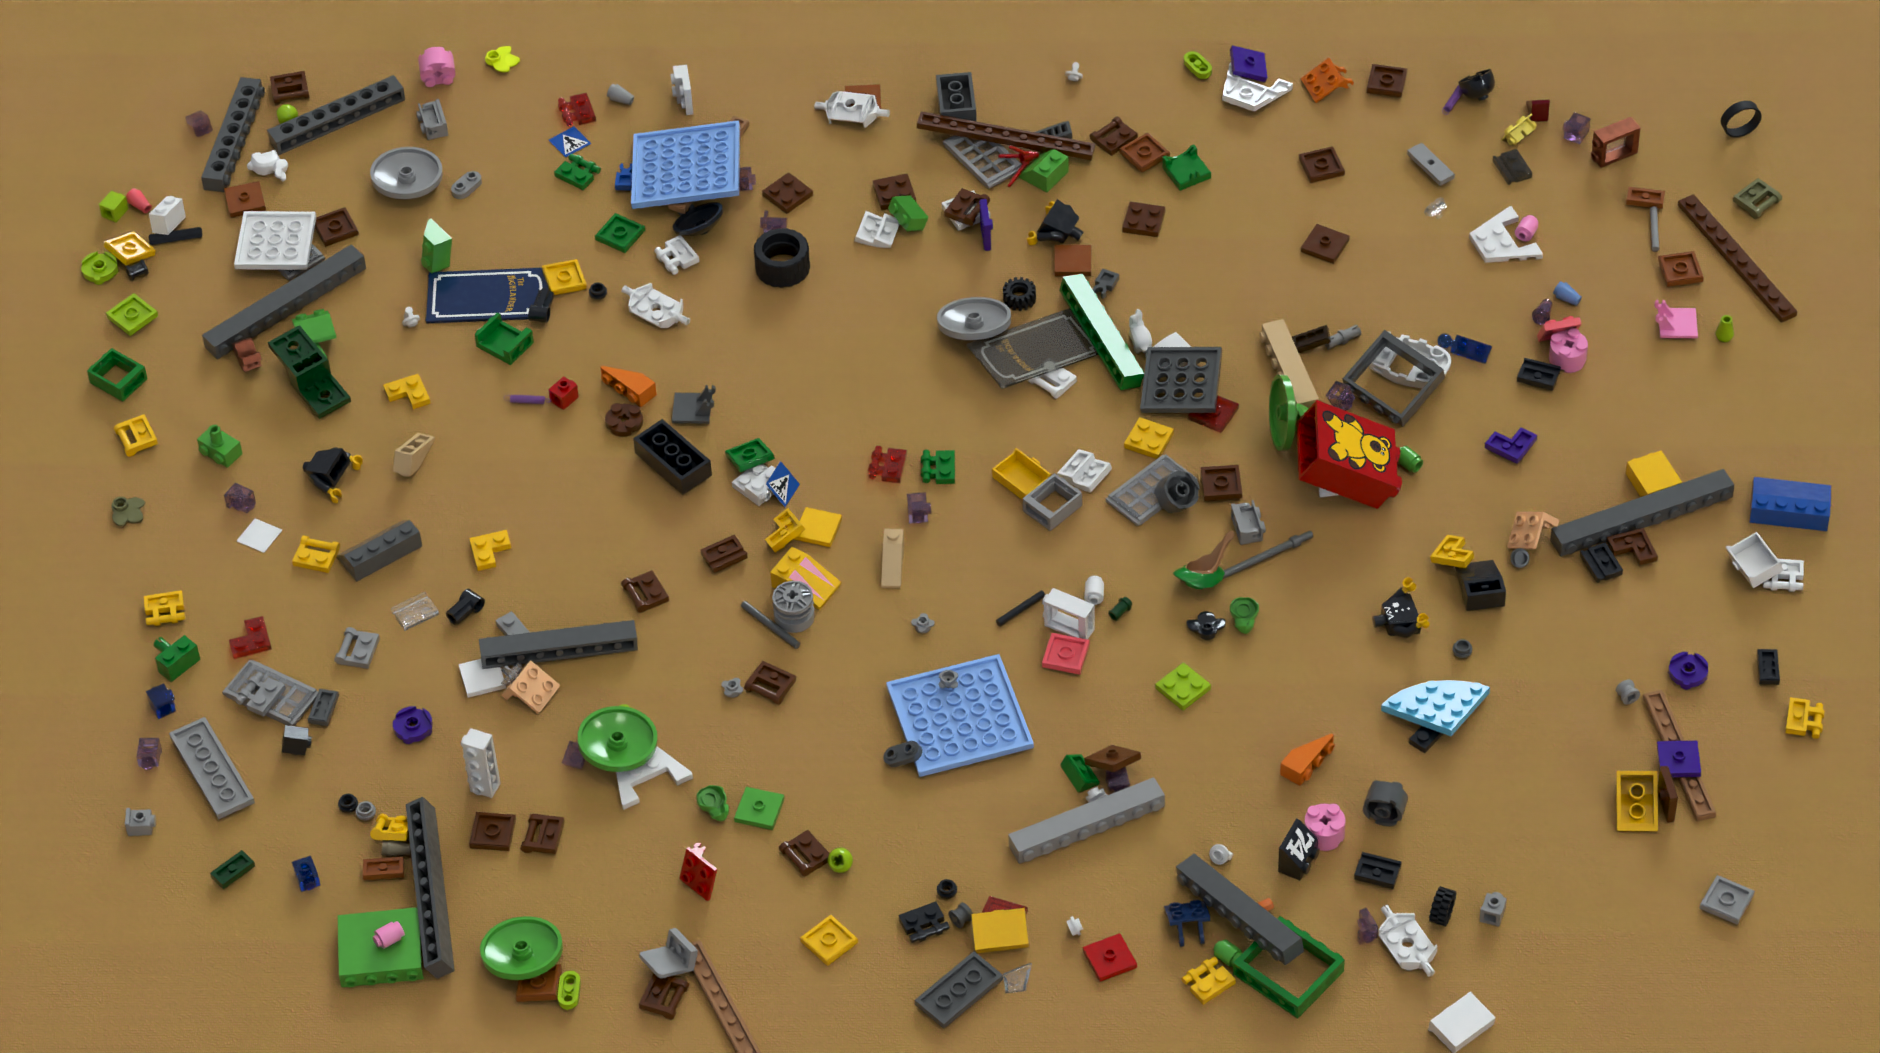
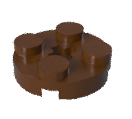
(621, 411)

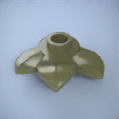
(127, 510)

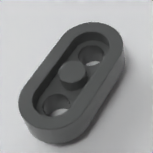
(902, 755)

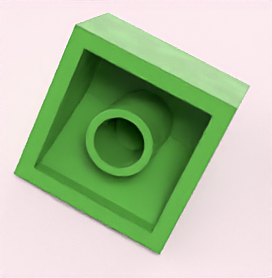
(1046, 170)
(435, 248)
(317, 325)

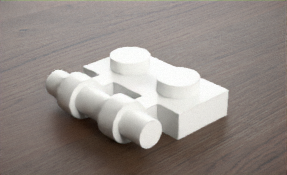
(682, 254)
(1793, 571)

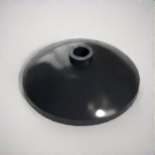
(698, 219)

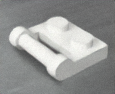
(1060, 378)

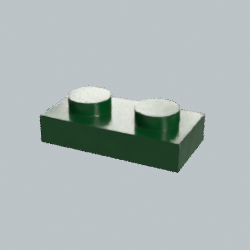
(232, 869)

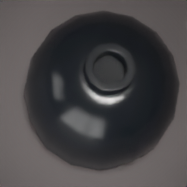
(1478, 85)

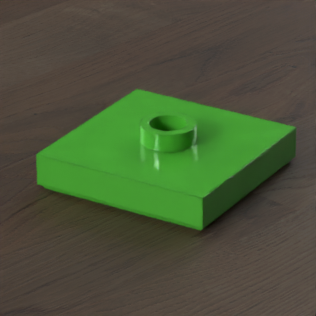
(759, 808)

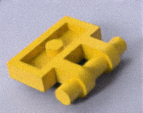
(164, 603)
(1798, 718)
(1211, 985)

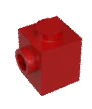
(563, 393)

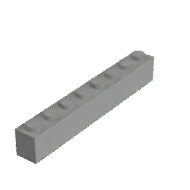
(1086, 820)

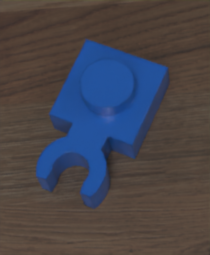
(624, 178)

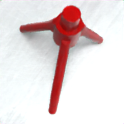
(1025, 158)

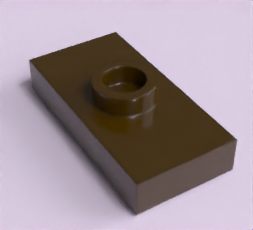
(1312, 339)

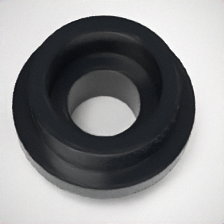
(597, 291)
(347, 799)
(946, 884)

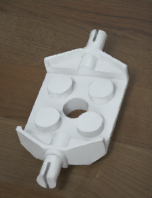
(863, 111)
(646, 299)
(1404, 928)

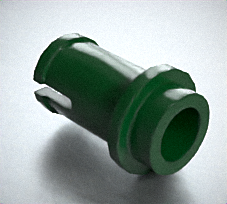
(1120, 608)

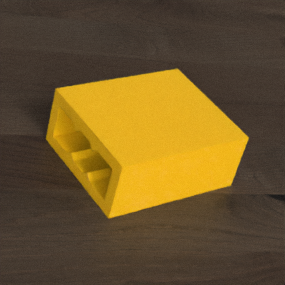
(1651, 473)

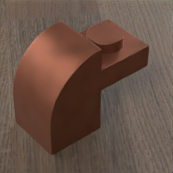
(247, 354)

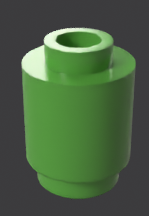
(1409, 459)
(1226, 952)

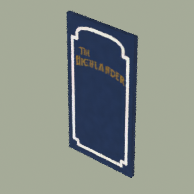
(481, 294)

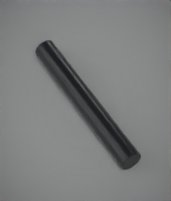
(1020, 608)

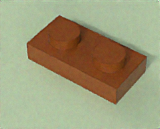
(1645, 197)
(383, 868)

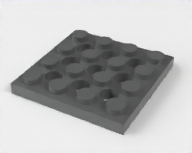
(1187, 403)

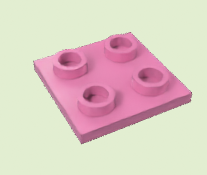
(1676, 321)

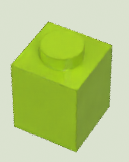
(113, 206)

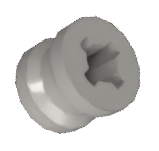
(1627, 691)

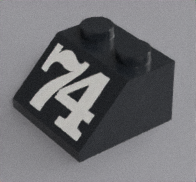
(1297, 851)

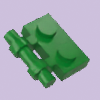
(574, 175)
(944, 464)

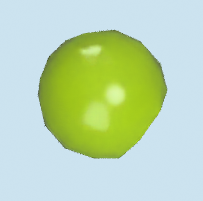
(286, 112)
(840, 860)

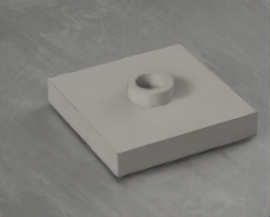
(1727, 899)

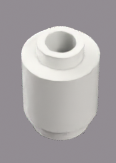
(1094, 590)

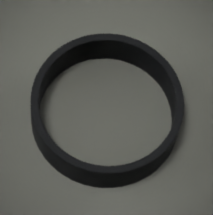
(1736, 108)

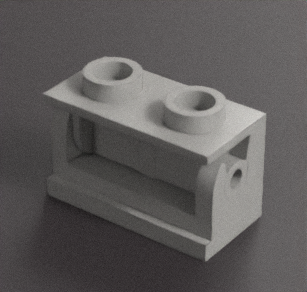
(432, 120)
(1247, 522)

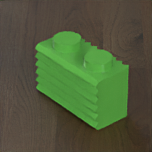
(908, 213)

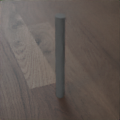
(770, 624)

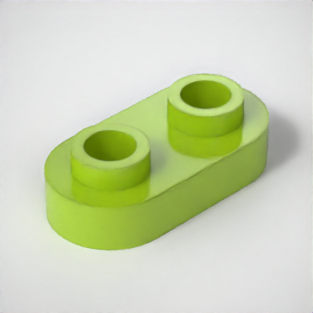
(1197, 65)
(568, 991)

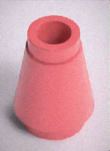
(138, 200)

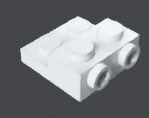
(682, 87)
(753, 484)

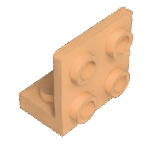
(1528, 527)
(532, 687)

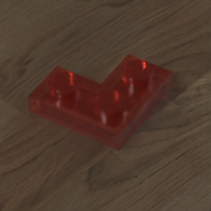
(254, 642)

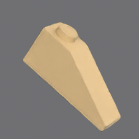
(411, 454)
(892, 558)

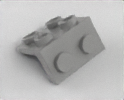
(674, 958)

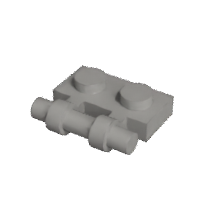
(264, 698)

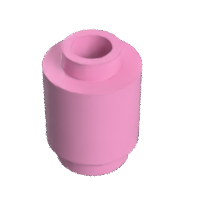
(1526, 228)
(388, 934)

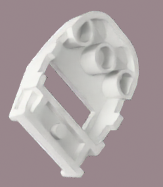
(1416, 377)

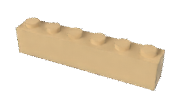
(1287, 360)

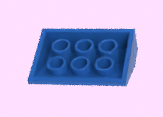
(1790, 504)

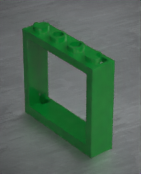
(1276, 993)

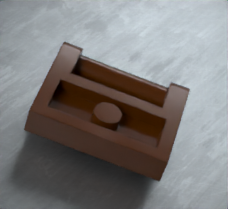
(289, 82)
(1115, 140)
(962, 204)
(651, 589)
(772, 677)
(548, 837)
(809, 848)
(657, 993)

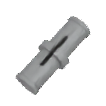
(1343, 336)

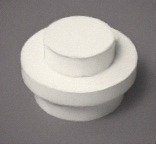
(1074, 926)

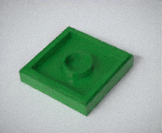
(620, 233)
(749, 455)

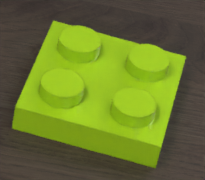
(132, 314)
(1183, 686)

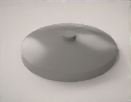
(406, 172)
(974, 318)

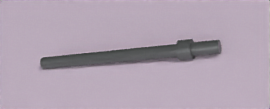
(1293, 542)

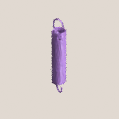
(1452, 100)
(527, 399)

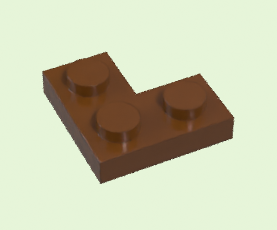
(1635, 542)

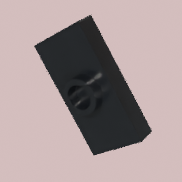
(1768, 666)

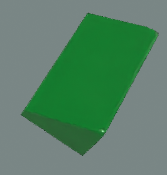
(1078, 773)

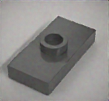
(323, 707)

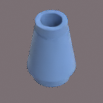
(1566, 293)

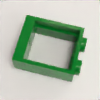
(122, 390)

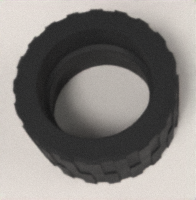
(776, 243)

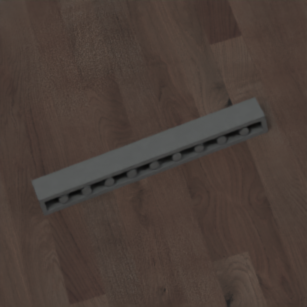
(284, 301)
(1642, 512)
(430, 888)

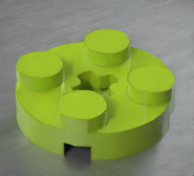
(102, 274)

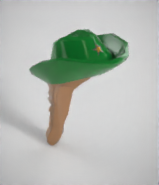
(1205, 570)

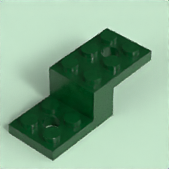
(309, 371)

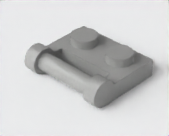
(363, 649)

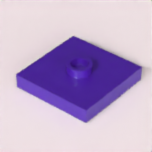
(1248, 63)
(986, 224)
(1680, 757)

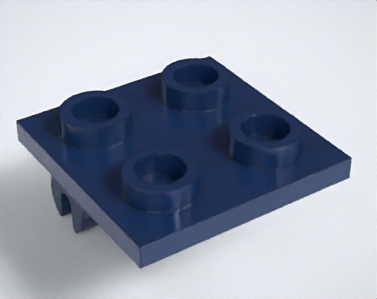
(1187, 912)

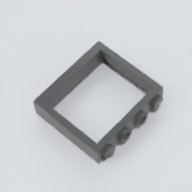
(1409, 354)

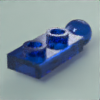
(1465, 347)

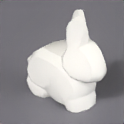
(268, 163)
(1139, 333)

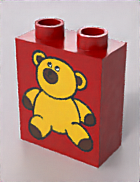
(1348, 455)

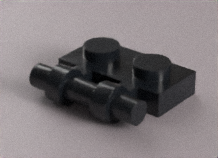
(921, 918)

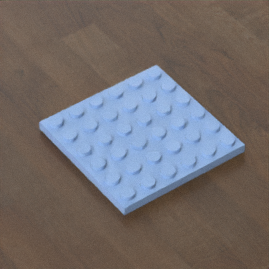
(686, 164)
(960, 723)

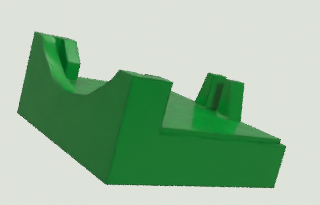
(1186, 168)

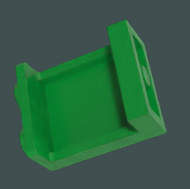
(503, 339)

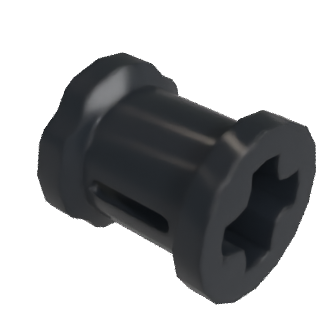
(136, 270)

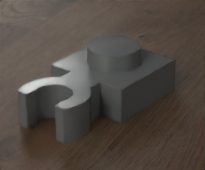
(1105, 281)

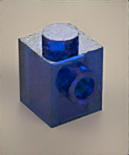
(161, 700)
(306, 873)

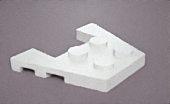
(1250, 94)
(1496, 244)
(657, 765)

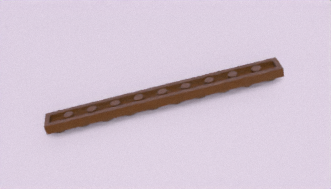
(1005, 135)
(1737, 258)

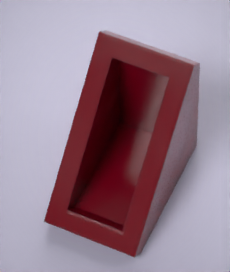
(1538, 109)

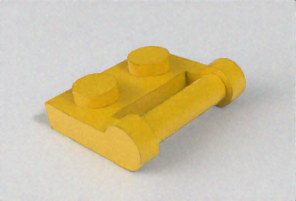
(141, 432)
(315, 559)
(396, 830)

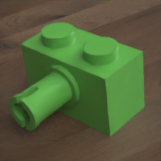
(219, 446)

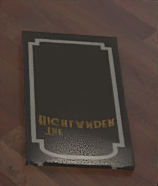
(1033, 348)

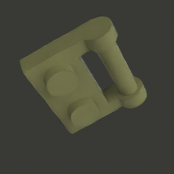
(1753, 194)

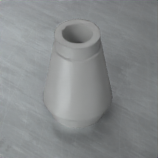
(619, 94)

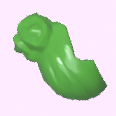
(1244, 612)
(713, 800)

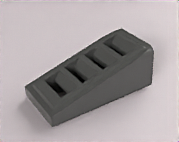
(1060, 130)

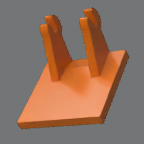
(1325, 79)

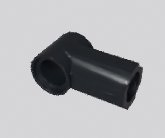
(541, 308)
(468, 603)

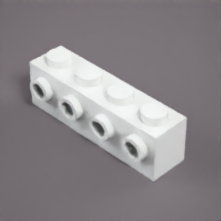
(480, 763)

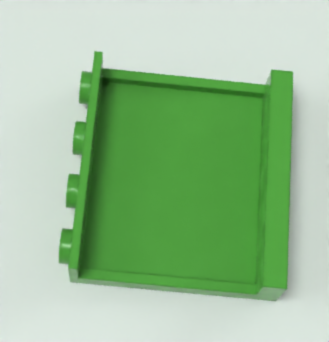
(366, 963)

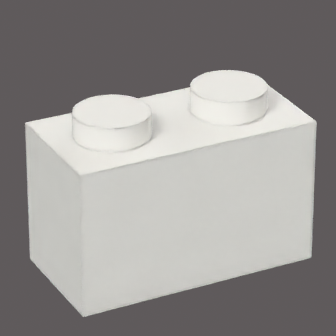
(167, 215)

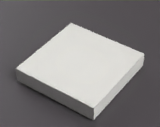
(479, 680)

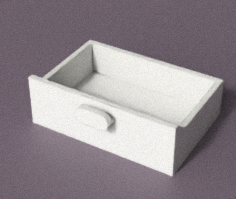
(1754, 560)
(1461, 1022)

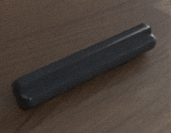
(177, 235)

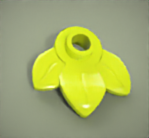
(501, 59)

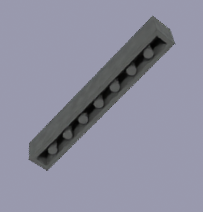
(558, 644)
(1239, 909)

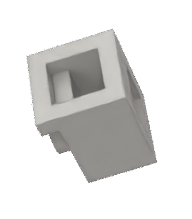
(139, 822)
(1494, 905)

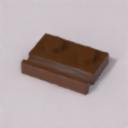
(724, 553)

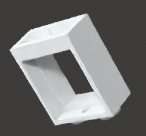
(1063, 623)

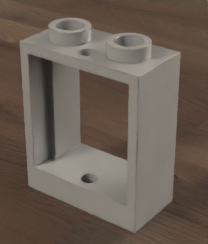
(1044, 516)

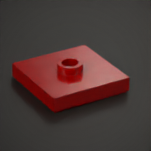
(1110, 957)

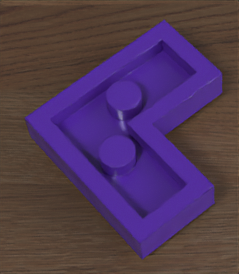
(1513, 448)

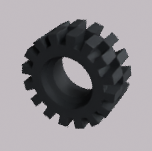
(1022, 301)
(1442, 906)

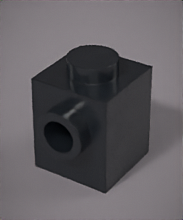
(295, 740)

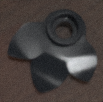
(1206, 625)

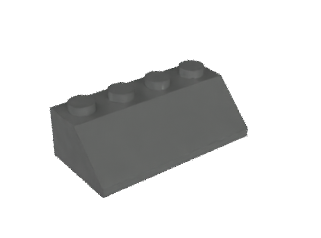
(381, 549)

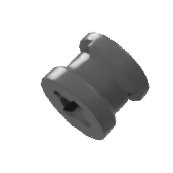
(960, 915)

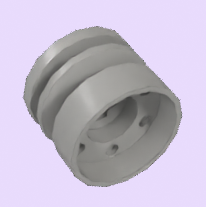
(793, 606)

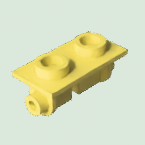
(1514, 133)

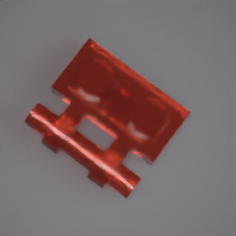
(582, 109)
(893, 464)

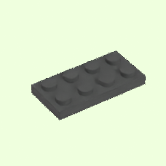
(958, 989)

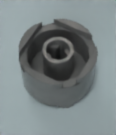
(1177, 491)
(1385, 802)

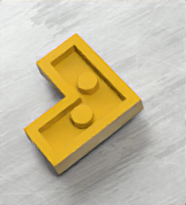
(408, 387)
(788, 530)
(486, 545)
(1451, 552)

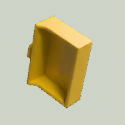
(1020, 473)
(1000, 930)

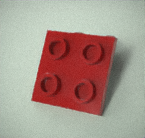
(698, 872)

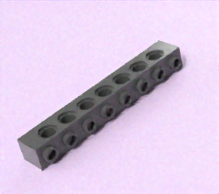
(336, 115)
(232, 134)

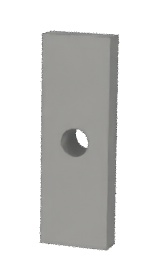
(1430, 164)

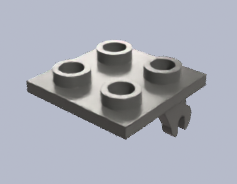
(693, 407)

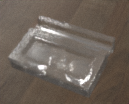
(414, 611)

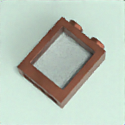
(1615, 142)

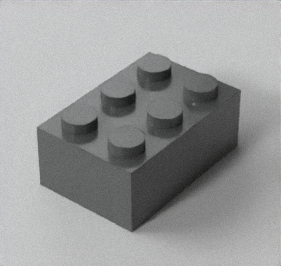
(956, 95)

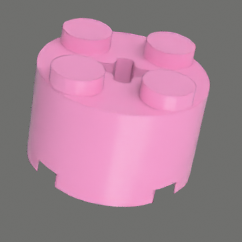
(436, 66)
(1568, 350)
(1327, 825)

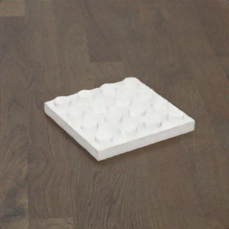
(275, 240)

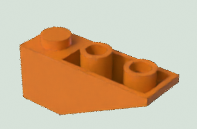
(633, 385)
(1304, 759)

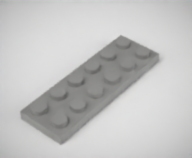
(211, 768)

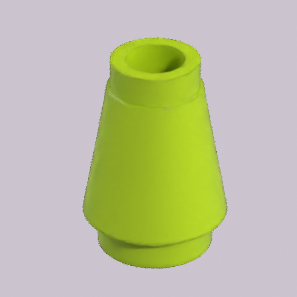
(1725, 329)

